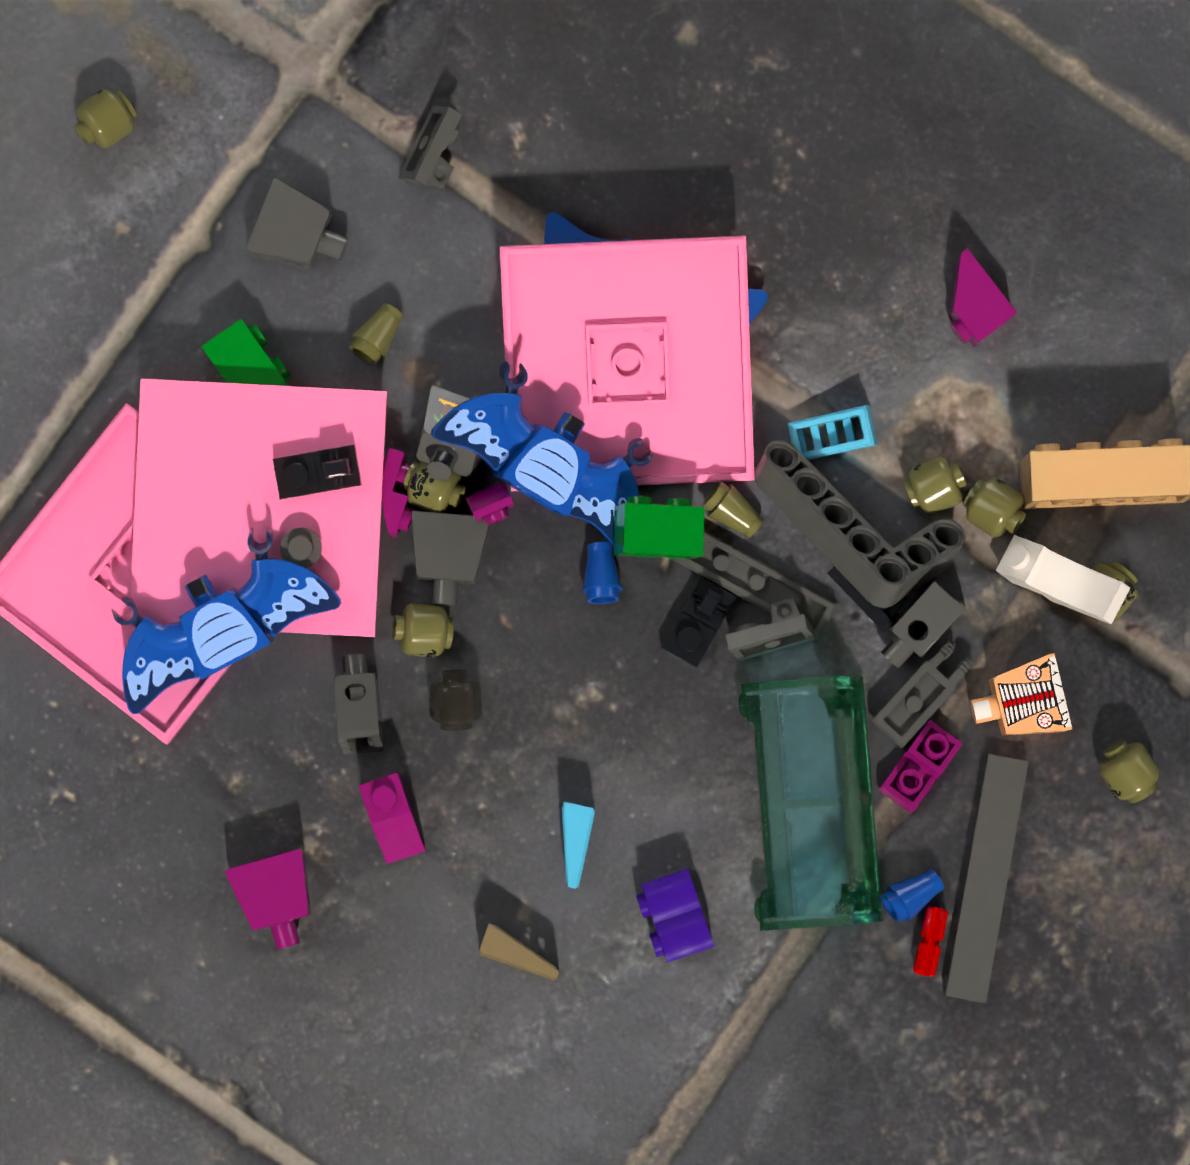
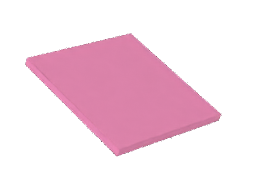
(637, 348)
(212, 478)
(77, 567)

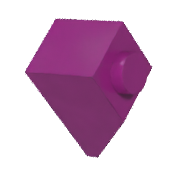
(976, 302)
(392, 818)

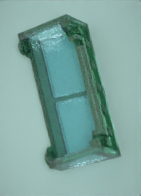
(815, 802)

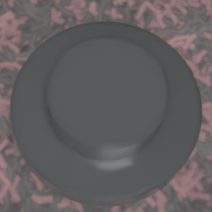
(301, 546)

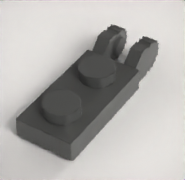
(920, 697)

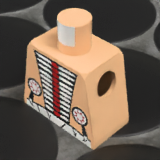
(1026, 700)

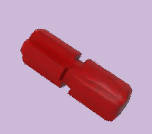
(929, 951)

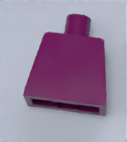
(273, 894)

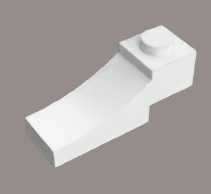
(1062, 580)

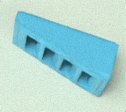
(867, 427)
(576, 833)

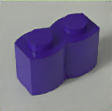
(675, 915)

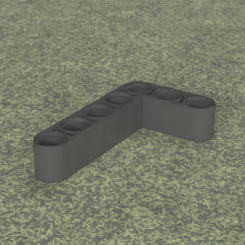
(846, 539)

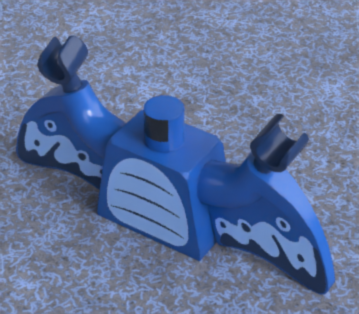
(540, 460)
(219, 626)

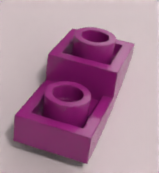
(490, 504)
(395, 505)
(920, 766)

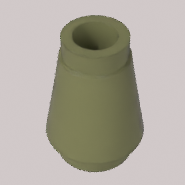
(375, 336)
(732, 509)

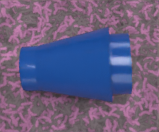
(601, 575)
(909, 896)

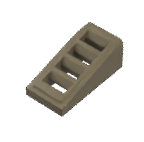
(508, 950)

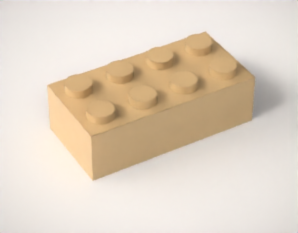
(1106, 476)

